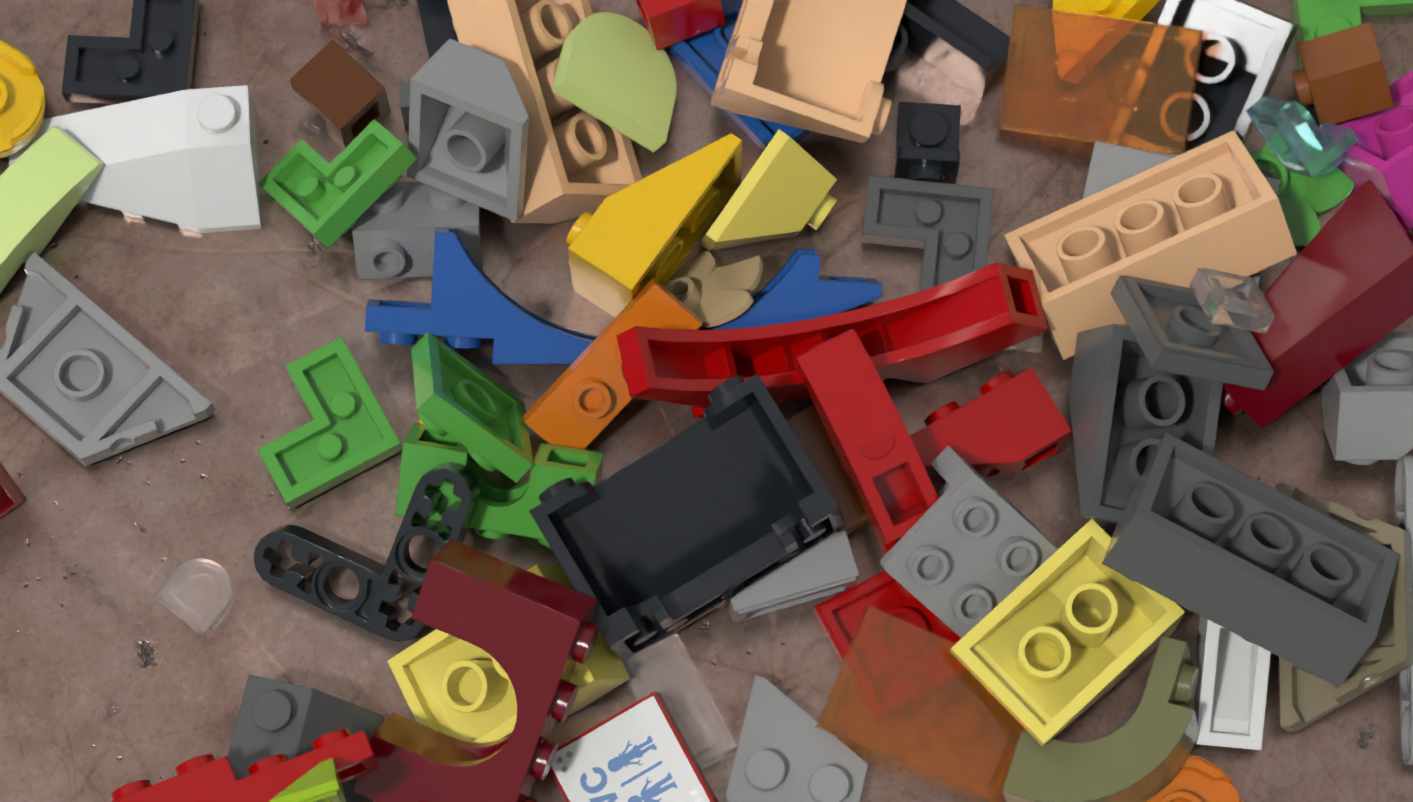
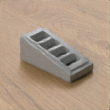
(812, 575)

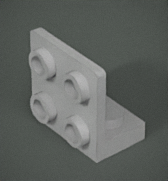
(966, 548)

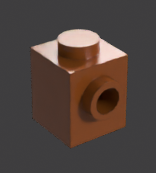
(1343, 75)

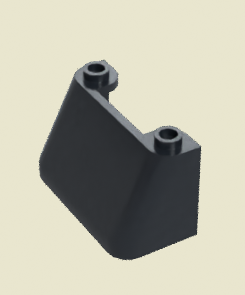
(690, 519)

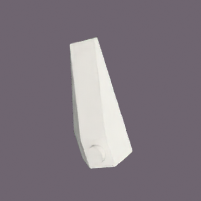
(174, 157)

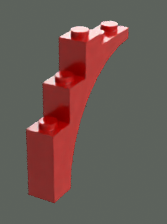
(905, 338)

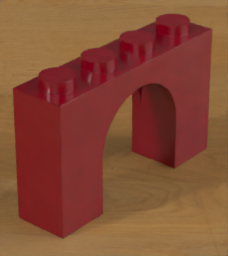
(536, 637)

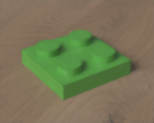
(470, 407)

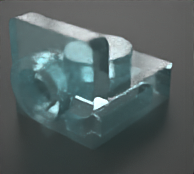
(1297, 139)

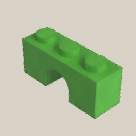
(500, 508)

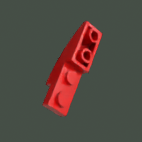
(868, 436)
(217, 780)

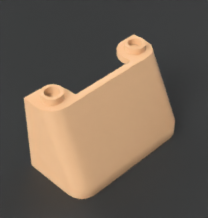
(811, 64)

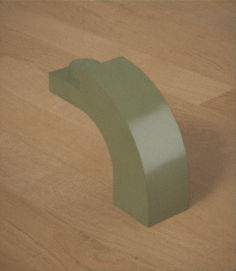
(1130, 761)

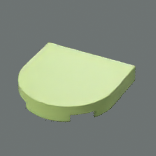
(618, 77)

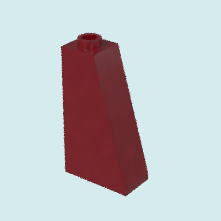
(1332, 303)

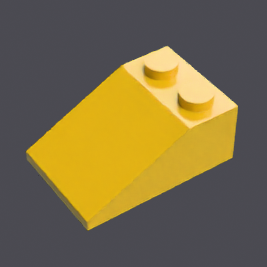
(651, 225)

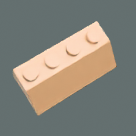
(570, 153)
(1155, 226)

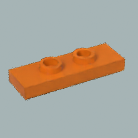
(593, 385)

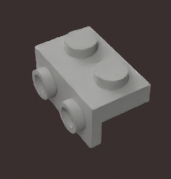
(399, 231)

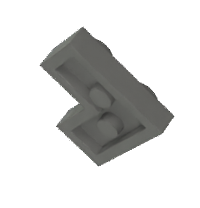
(932, 216)

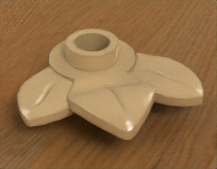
(715, 291)

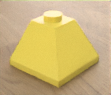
(775, 198)

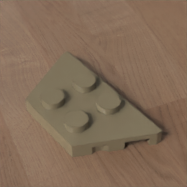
(1308, 697)

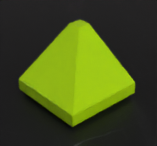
(316, 785)

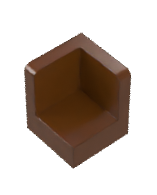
(341, 93)

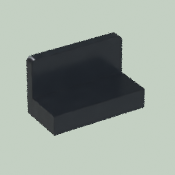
(956, 42)

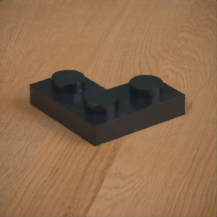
(145, 65)

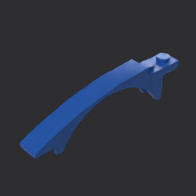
(472, 307)

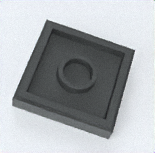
(1182, 339)

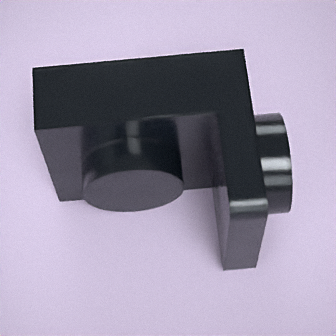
(927, 142)

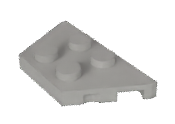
(87, 374)
(788, 758)

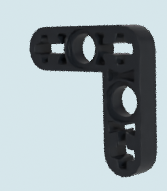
(377, 581)

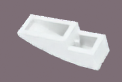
(1230, 688)

